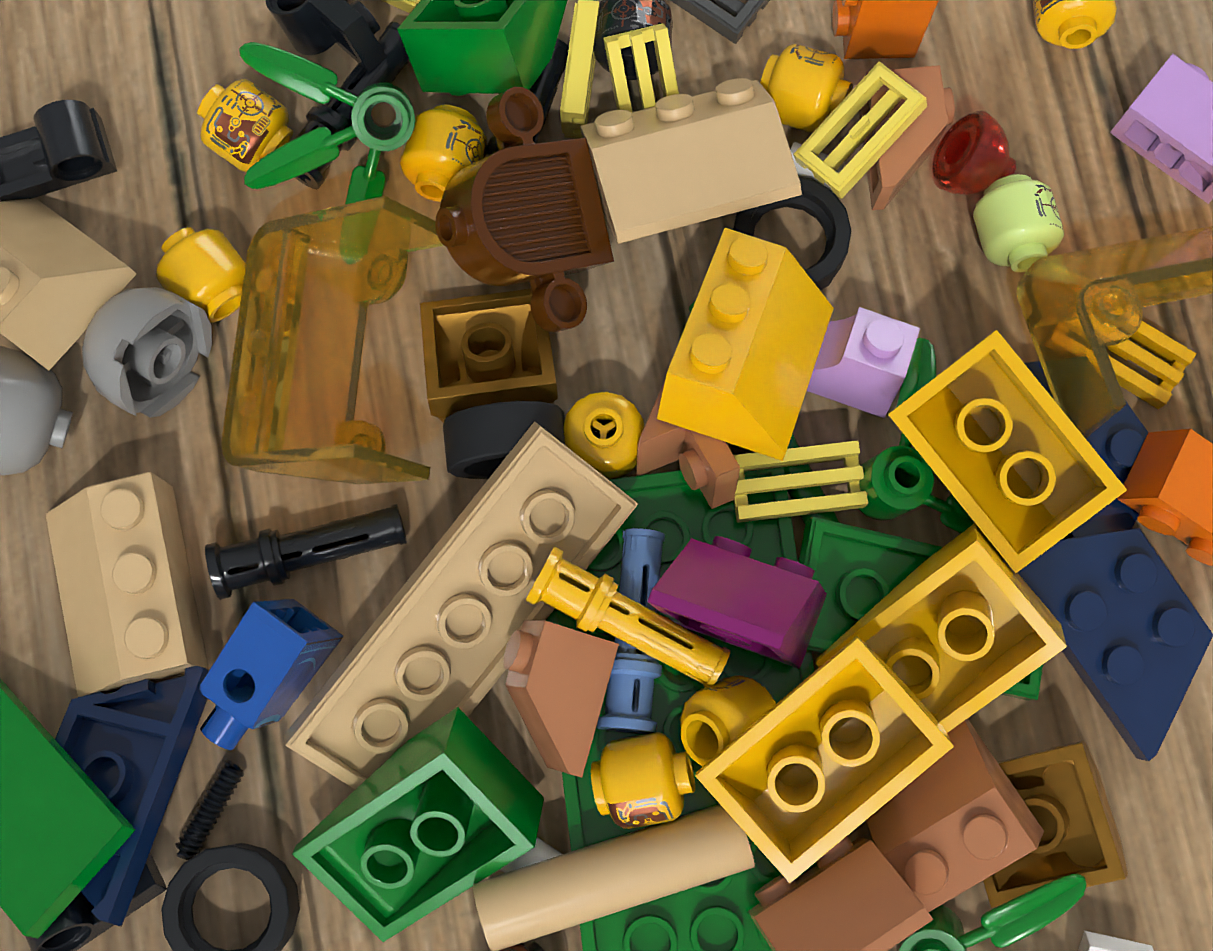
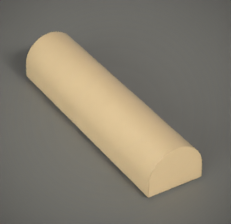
(610, 876)

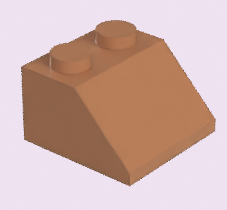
(955, 822)
(840, 904)

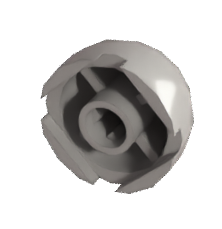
(144, 349)
(28, 412)

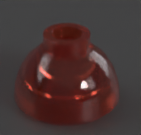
(972, 155)

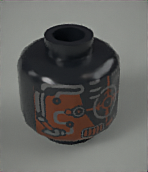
(626, 16)

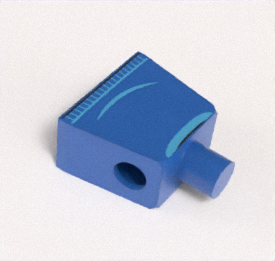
(264, 668)

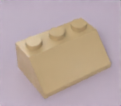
(690, 159)
(51, 280)
(125, 584)

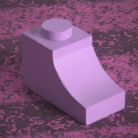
(1174, 125)
(864, 361)

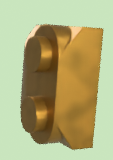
(485, 352)
(1077, 822)

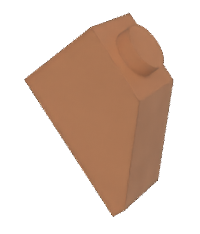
(917, 141)
(559, 689)

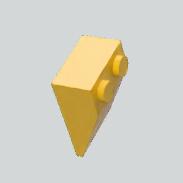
(959, 629)

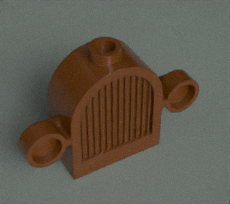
(527, 213)

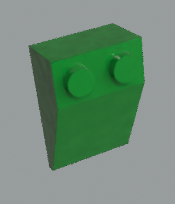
(480, 43)
(424, 827)

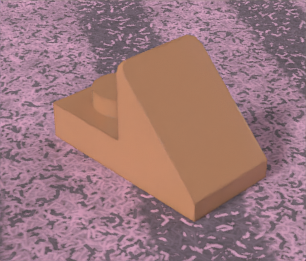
(702, 459)

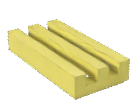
(637, 41)
(579, 69)
(825, 170)
(850, 474)

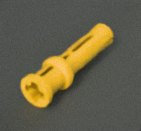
(598, 604)

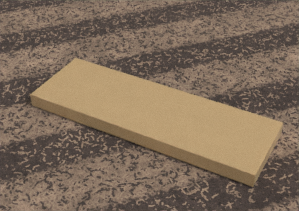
(452, 619)

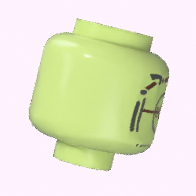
(1018, 222)

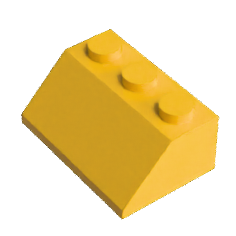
(747, 347)
(1007, 452)
(825, 758)

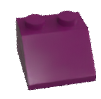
(742, 599)

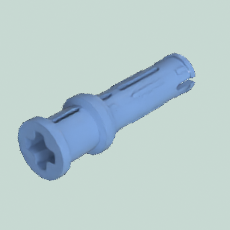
(633, 672)

